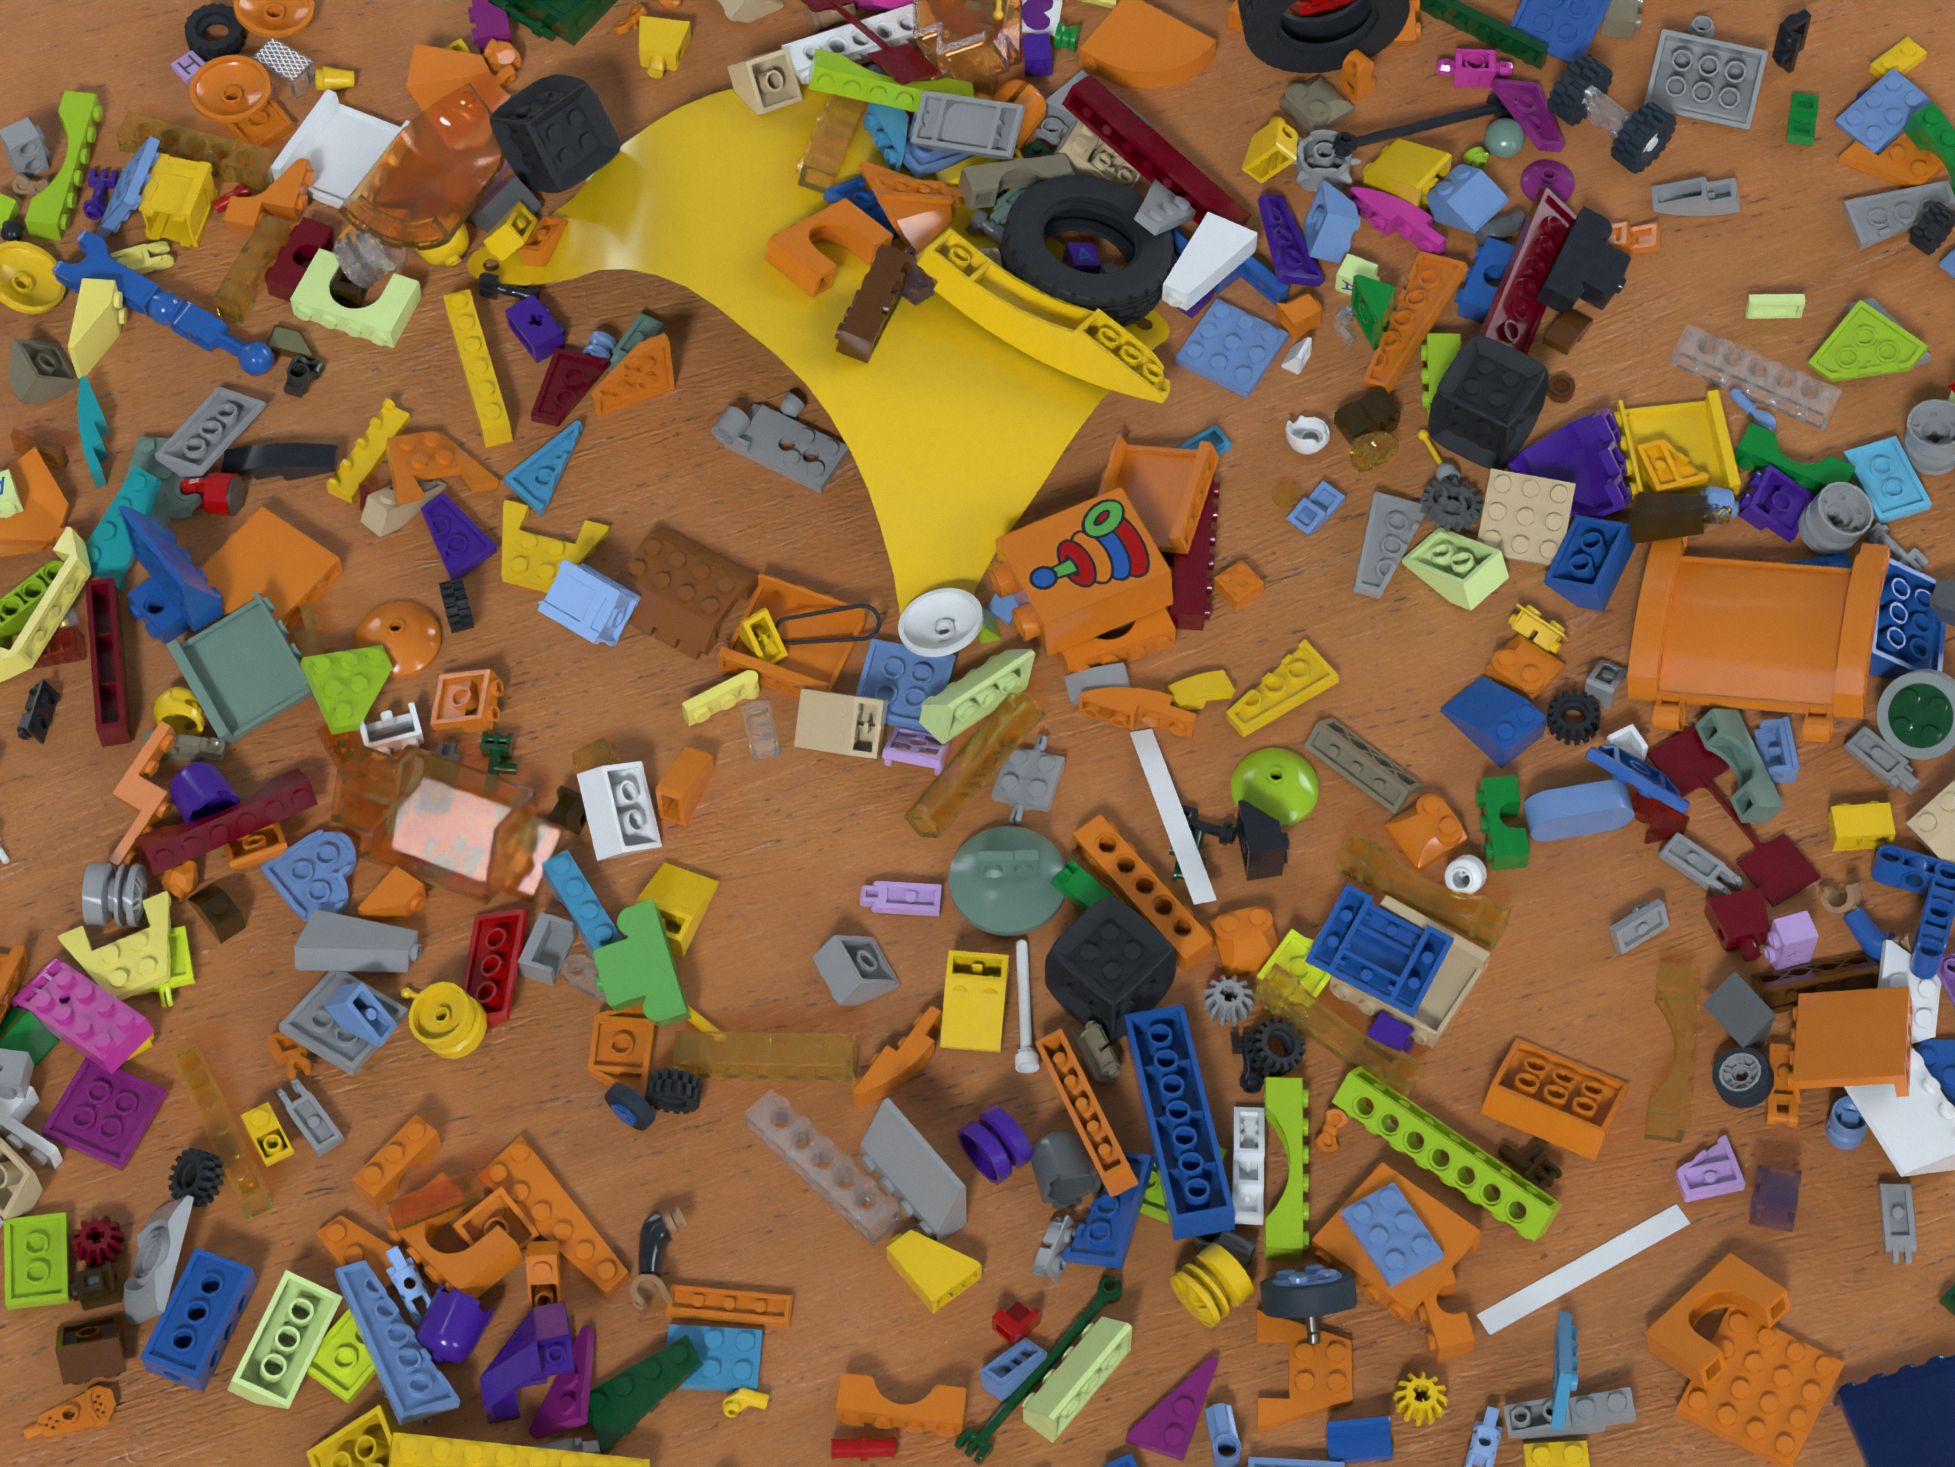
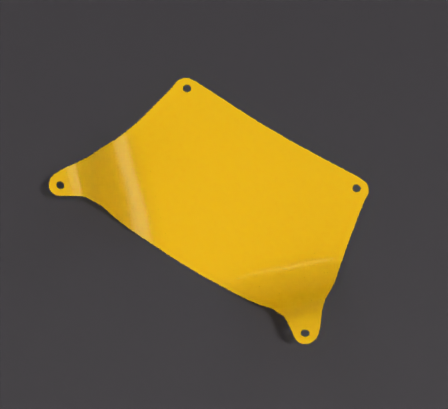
(943, 413)

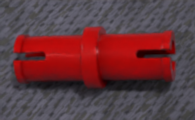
(863, 1448)

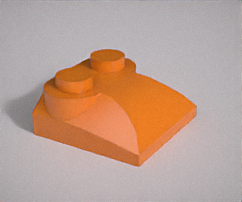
(1524, 668)
(1427, 831)
(256, 847)
(1244, 940)
(493, 1211)

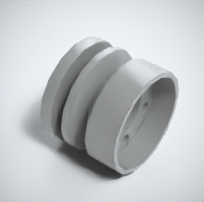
(1931, 437)
(1835, 518)
(108, 894)

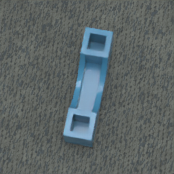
(579, 899)

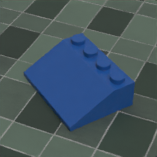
(172, 569)
(1906, 627)

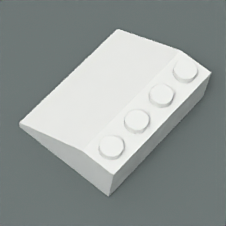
(1914, 1128)

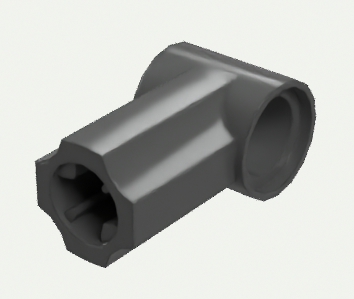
(1237, 1246)

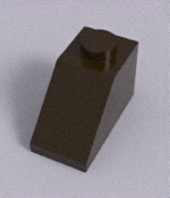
(218, 912)

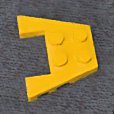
(534, 559)

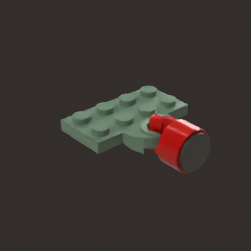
(180, 496)

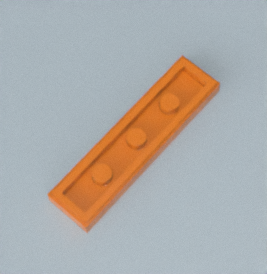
(729, 1305)

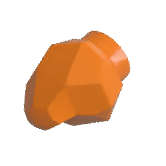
(501, 54)
(181, 880)

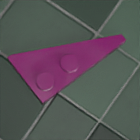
(569, 1395)
(1173, 1422)

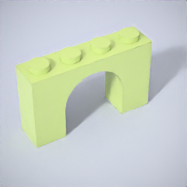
(378, 322)

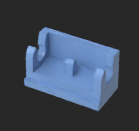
(1777, 749)

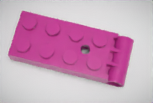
(84, 1015)

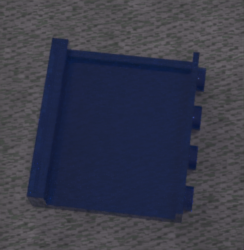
(1904, 1415)

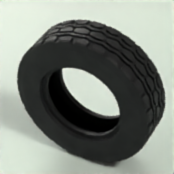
(1321, 41)
(1097, 209)

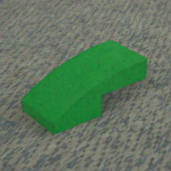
(1802, 119)

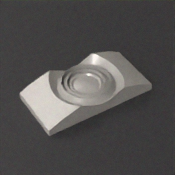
(967, 125)
(156, 1261)

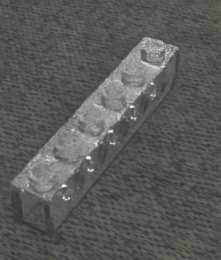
(1765, 388)
(870, 1222)

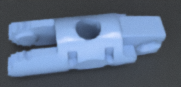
(398, 1273)
(1484, 1440)

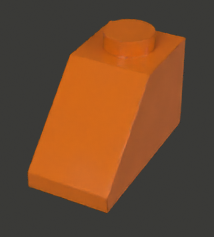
(394, 898)

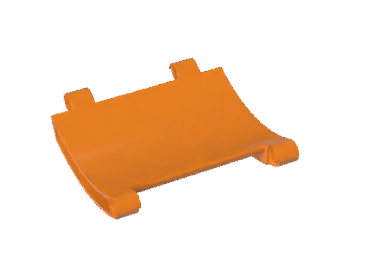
(1755, 636)

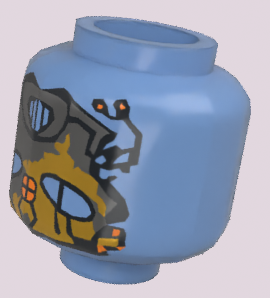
(1722, 503)

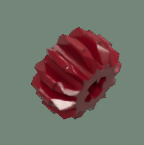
(93, 1252)

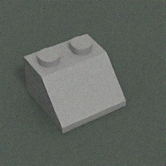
(855, 969)

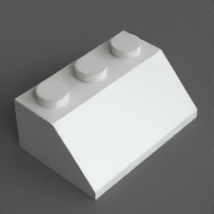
(619, 810)

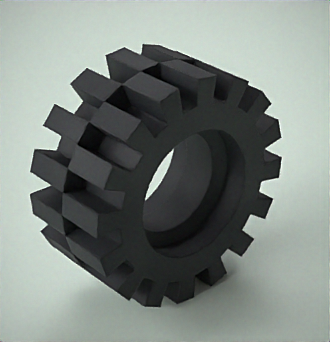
(1933, 228)
(456, 605)
(1573, 731)
(1288, 1039)
(674, 1091)
(196, 1176)

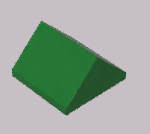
(1373, 307)
(25, 1033)

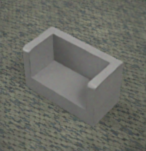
(547, 948)

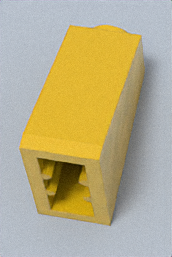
(932, 1268)

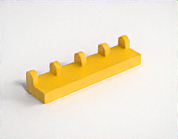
(368, 452)

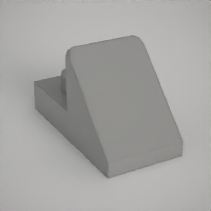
(1605, 682)

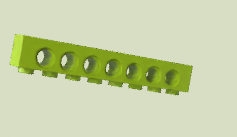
(1488, 1170)

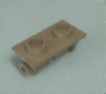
(1102, 1063)

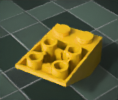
(681, 903)
(974, 1001)

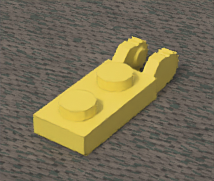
(138, 257)

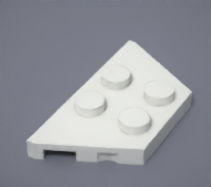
(1924, 992)

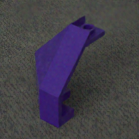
(1584, 455)
(531, 1354)

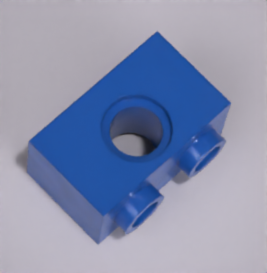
(148, 599)

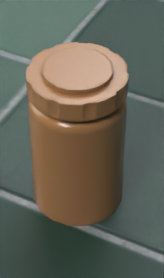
(825, 18)

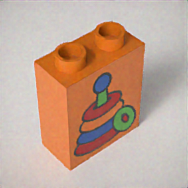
(1081, 572)

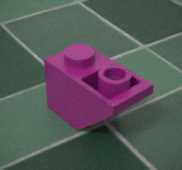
(490, 23)

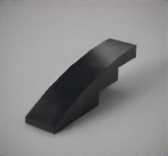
(284, 459)

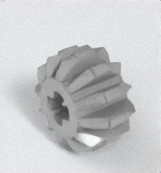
(1216, 1002)

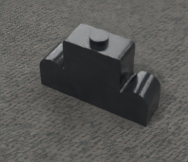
(1585, 266)

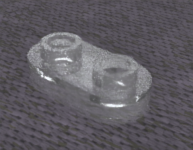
(584, 981)

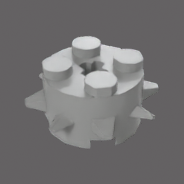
(1319, 163)

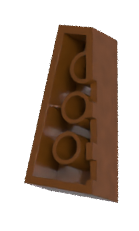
(874, 304)

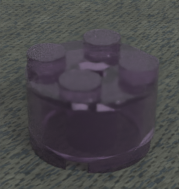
(1775, 1197)

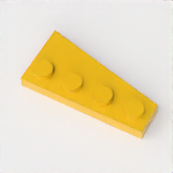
(1290, 685)

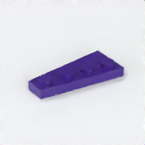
(1287, 243)

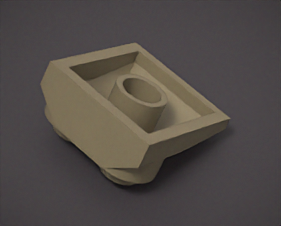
(1315, 104)

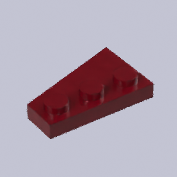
(565, 384)

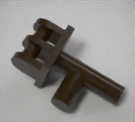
(1538, 1173)

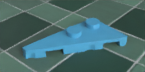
(540, 474)

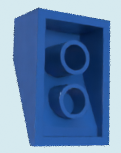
(1496, 720)

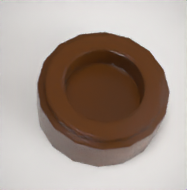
(1560, 388)

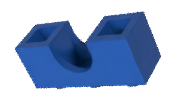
(1490, 266)

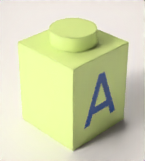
(1351, 267)
(9, 497)

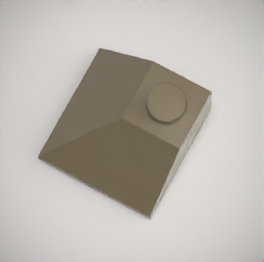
(39, 371)

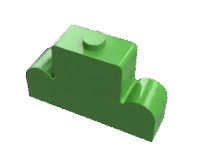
(642, 968)

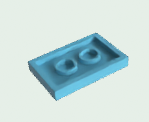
(1888, 480)

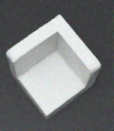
(1629, 740)

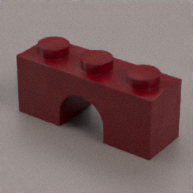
(302, 246)

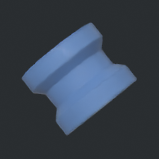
(600, 345)

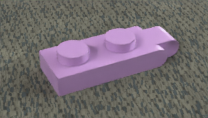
(902, 898)

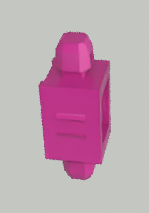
(1474, 68)

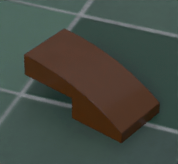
(1567, 331)

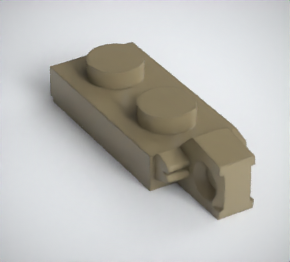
(192, 748)

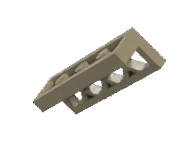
(1362, 764)

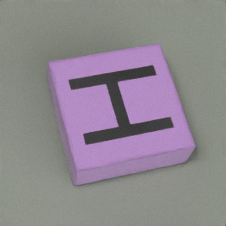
(187, 66)

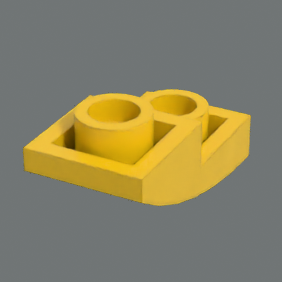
(1196, 690)

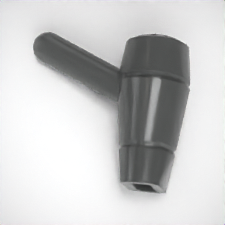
(1501, 227)

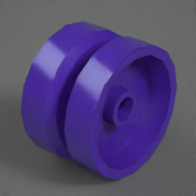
(995, 1144)

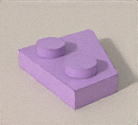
(1710, 1173)

